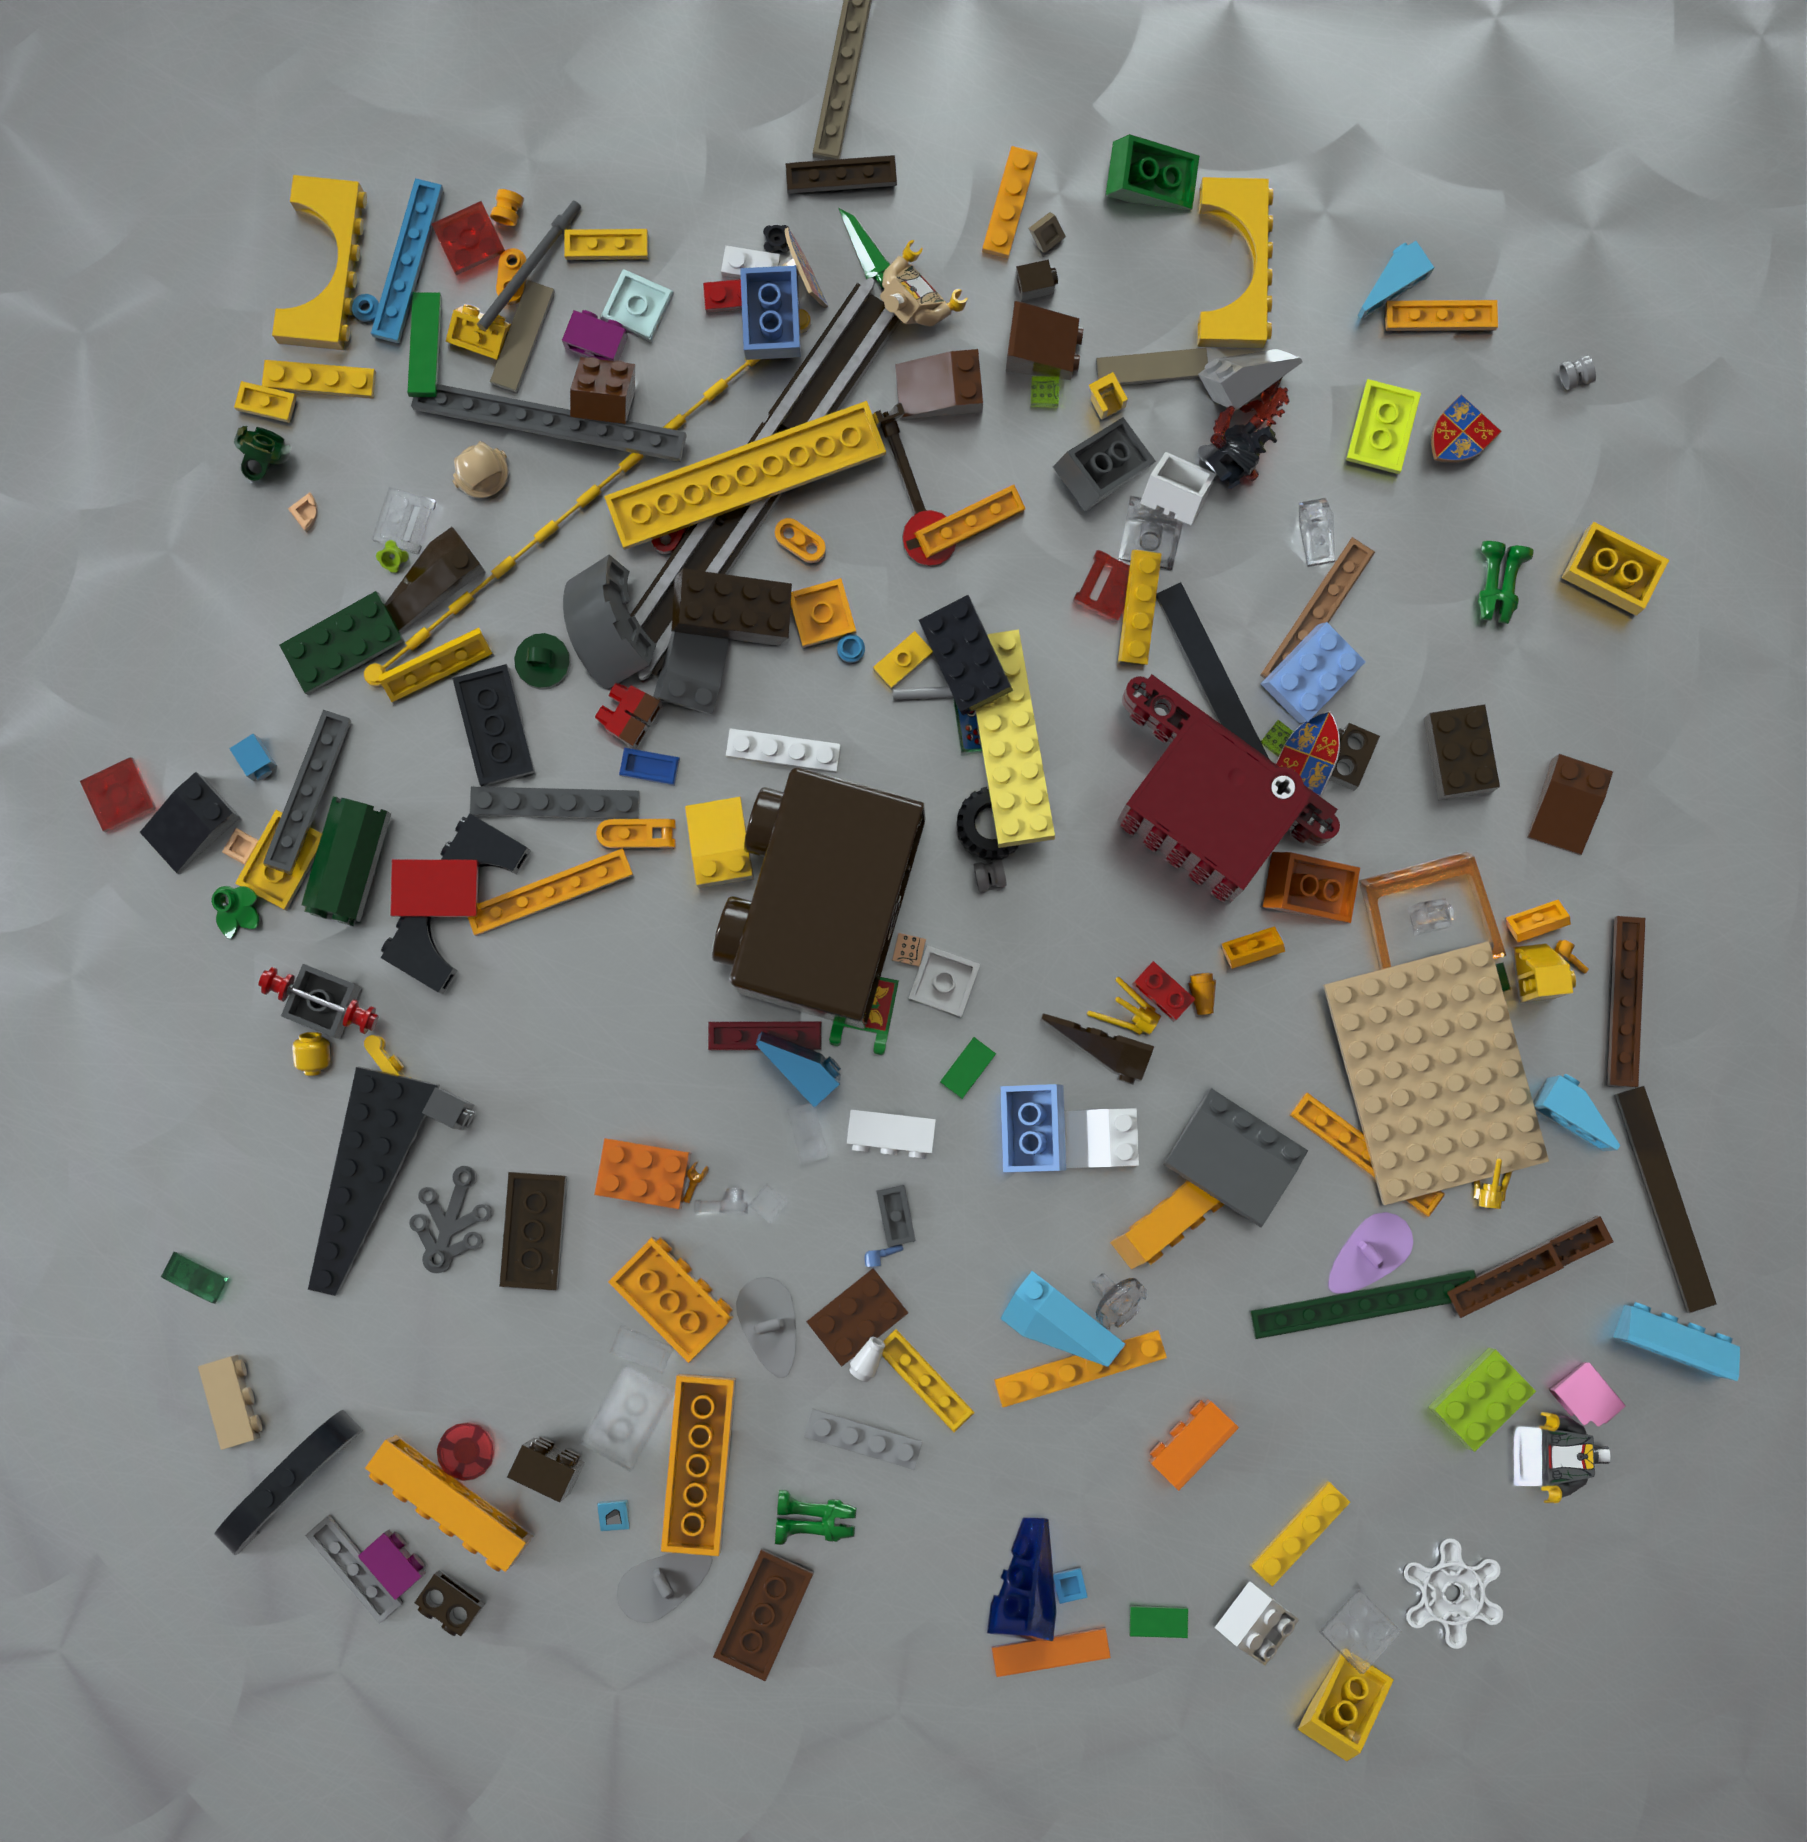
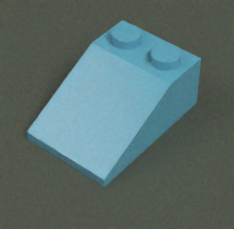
(1573, 1109)

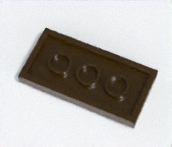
(532, 1231)

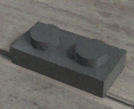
(896, 1216)

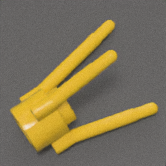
(1144, 1018)
(1492, 1194)

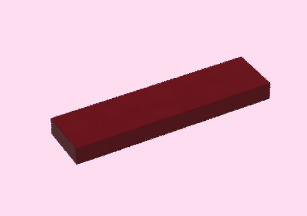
(745, 1034)

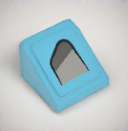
(613, 1515)

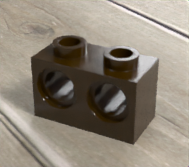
(1356, 759)
(453, 1596)

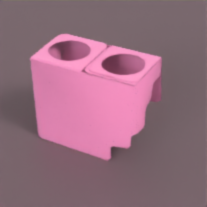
(1587, 1396)

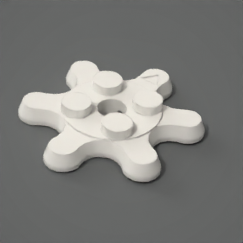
(1470, 1604)

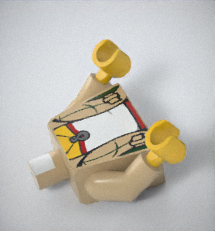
(912, 296)

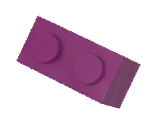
(594, 336)
(392, 1563)

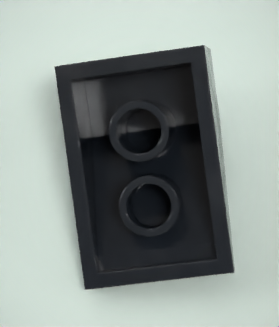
(189, 822)

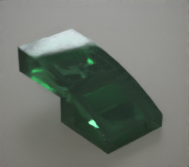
(194, 1277)

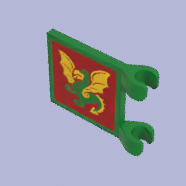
(879, 1017)

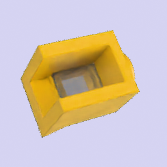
(1107, 396)

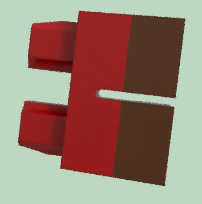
(637, 704)

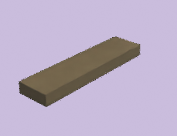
(522, 336)
(1154, 366)

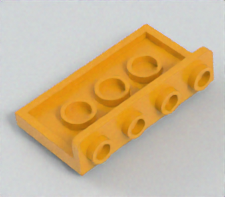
(671, 1298)

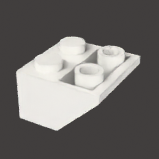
(1257, 1623)

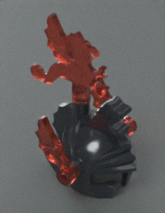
(1238, 448)

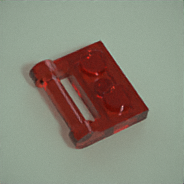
(1113, 595)

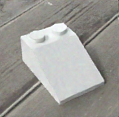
(1101, 1138)

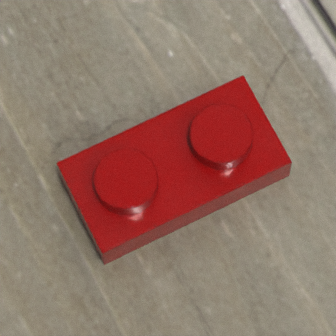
(722, 296)

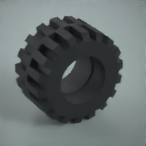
(967, 830)

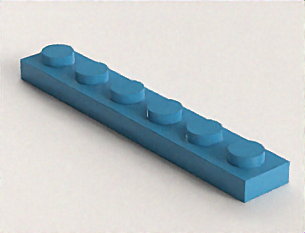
(407, 260)

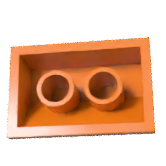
(1192, 1443)

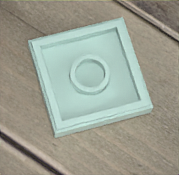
(637, 305)

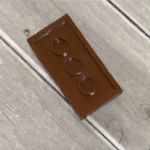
(763, 1615)

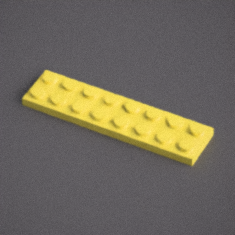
(1014, 754)

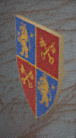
(804, 269)

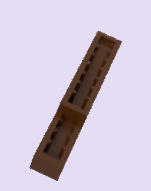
(1530, 1266)

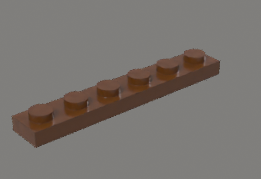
(1626, 1001)

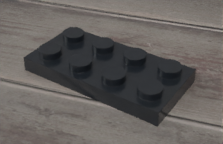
(965, 655)
(493, 725)

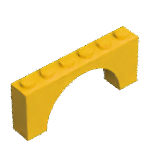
(1245, 206)
(324, 318)

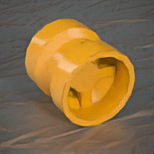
(507, 207)

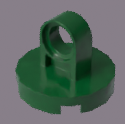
(262, 447)
(542, 661)

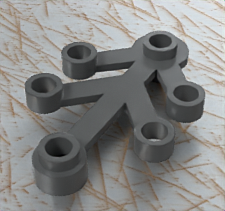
(447, 1223)

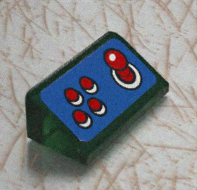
(967, 732)

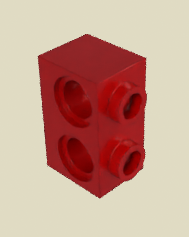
(1163, 991)

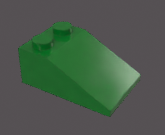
(1152, 173)

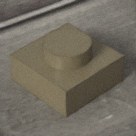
(1047, 232)

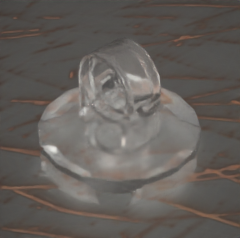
(1118, 1300)

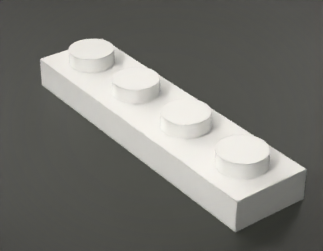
(783, 750)

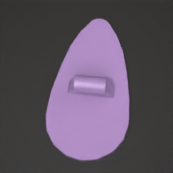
(1371, 1252)

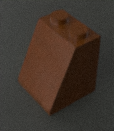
(1043, 342)

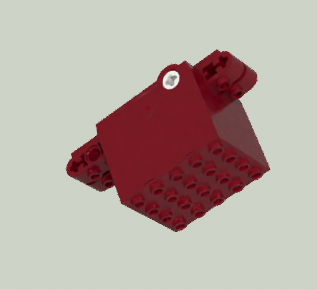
(1215, 797)

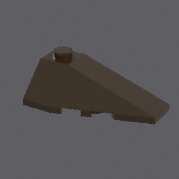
(435, 576)
(1117, 1053)

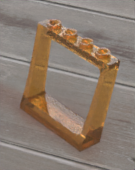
(1423, 874)

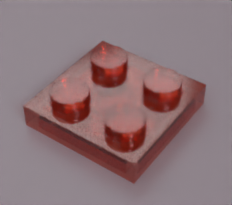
(468, 238)
(118, 794)

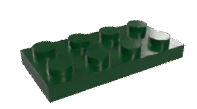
(341, 642)

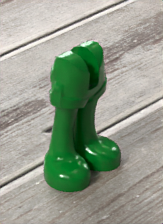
(1515, 557)
(826, 1527)

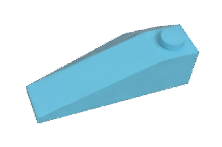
(1054, 1320)

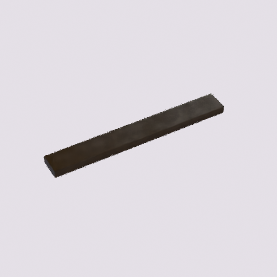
(1666, 1199)

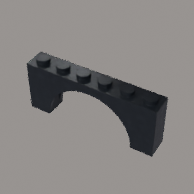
(413, 944)

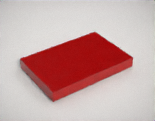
(434, 888)

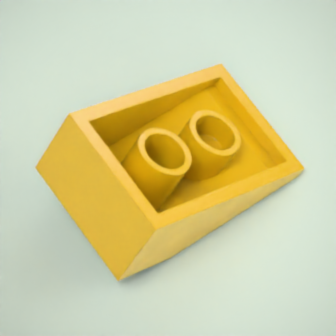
(717, 842)
(1345, 1708)

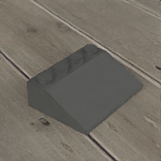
(1236, 1157)

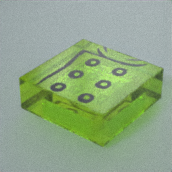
(1044, 391)
(1277, 737)

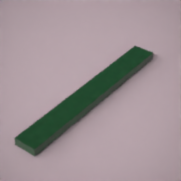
(1356, 1305)

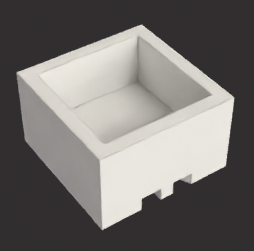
(1178, 488)

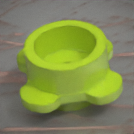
(388, 562)

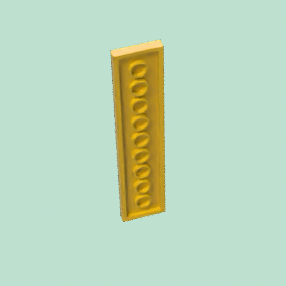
(745, 475)

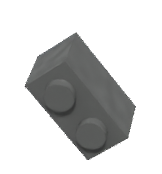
(449, 1109)

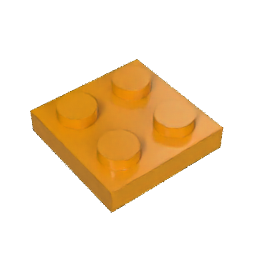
(822, 613)

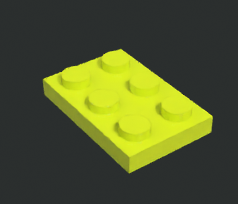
(1383, 426)

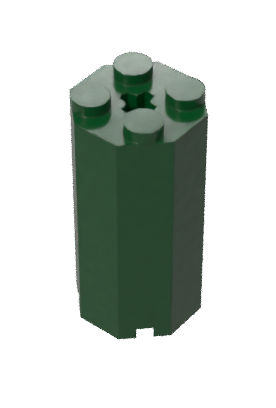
(345, 861)

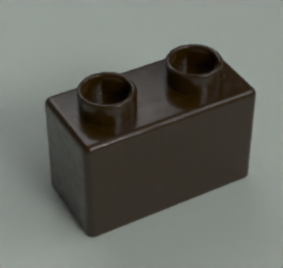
(822, 897)

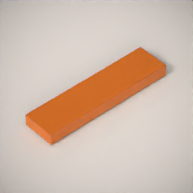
(1041, 1655)

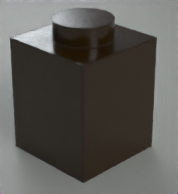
(1036, 280)

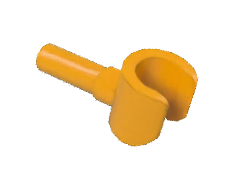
(1564, 949)
(694, 1178)

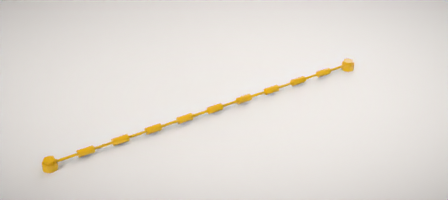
(374, 670)

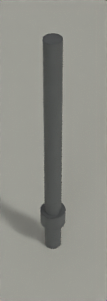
(559, 225)

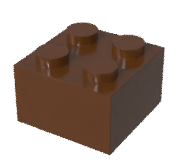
(602, 390)

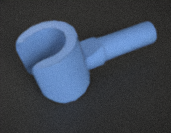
(872, 1258)

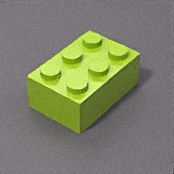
(1482, 1399)

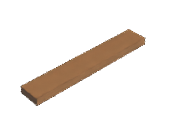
(1325, 599)

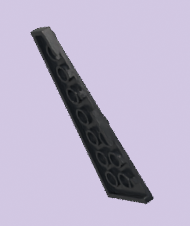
(374, 1140)

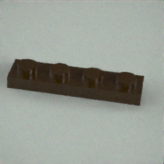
(841, 174)

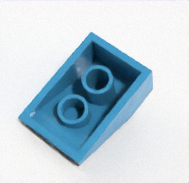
(804, 1068)

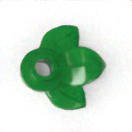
(238, 911)

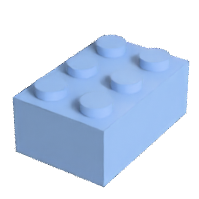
(1313, 672)
(1033, 1128)

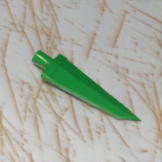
(869, 255)

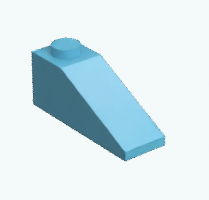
(1403, 271)

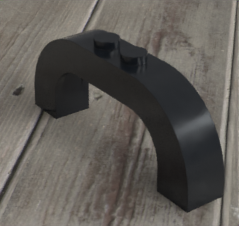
(285, 1480)

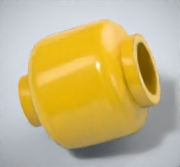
(311, 1053)

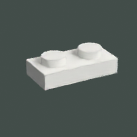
(738, 258)

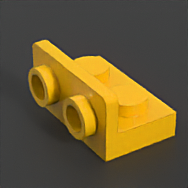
(466, 334)

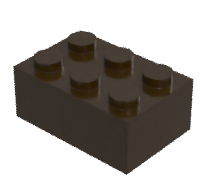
(1461, 752)
(546, 1468)

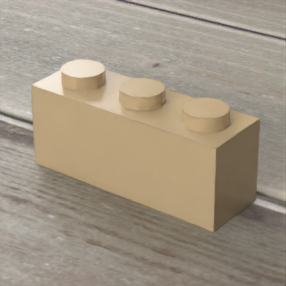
(230, 1401)

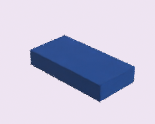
(649, 766)

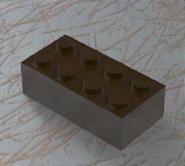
(731, 607)

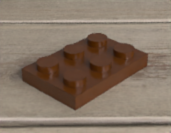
(856, 1315)

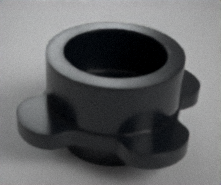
(772, 232)

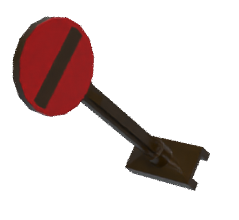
(922, 517)

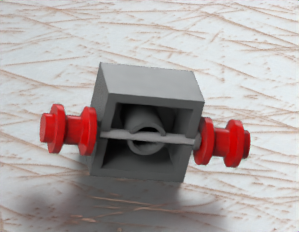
(319, 1000)

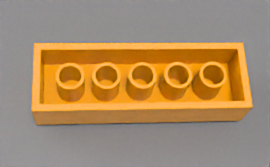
(698, 1465)
(448, 1503)

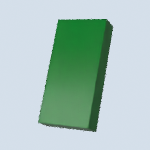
(968, 1067)
(1158, 1622)

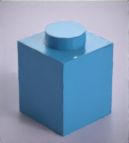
(253, 758)

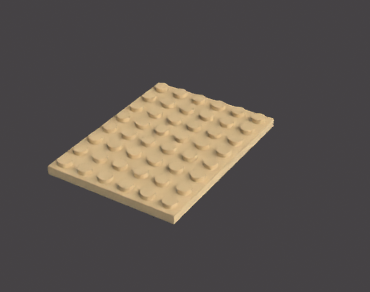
(1435, 1073)

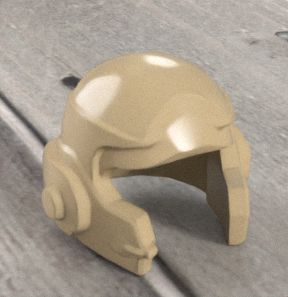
(480, 470)

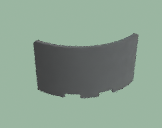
(600, 625)

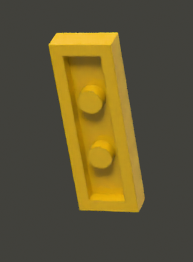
(605, 244)

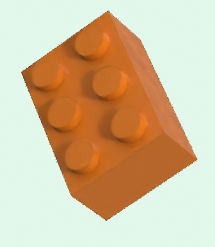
(642, 1173)

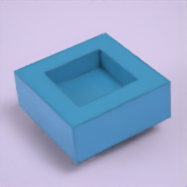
(1070, 1585)

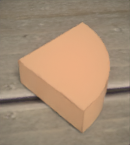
(305, 511)

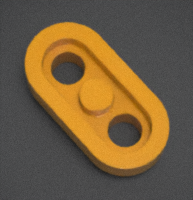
(507, 272)
(800, 541)

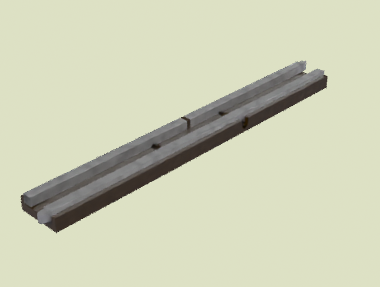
(814, 391)

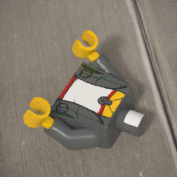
(1569, 1456)

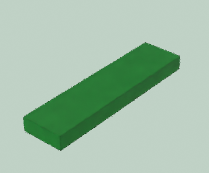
(424, 344)

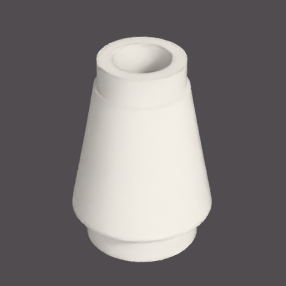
(867, 1360)

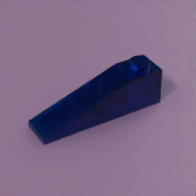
(1027, 1596)

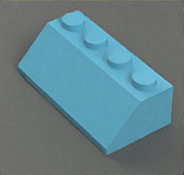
(1678, 1342)

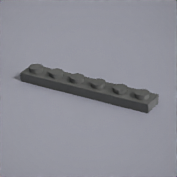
(307, 792)
(554, 803)

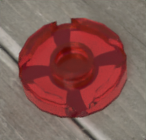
(465, 1451)

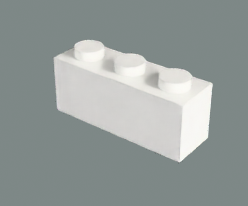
(891, 1133)

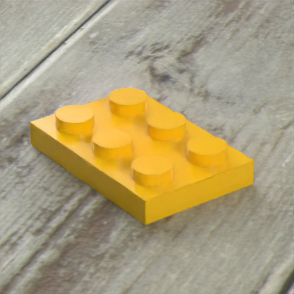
(273, 884)

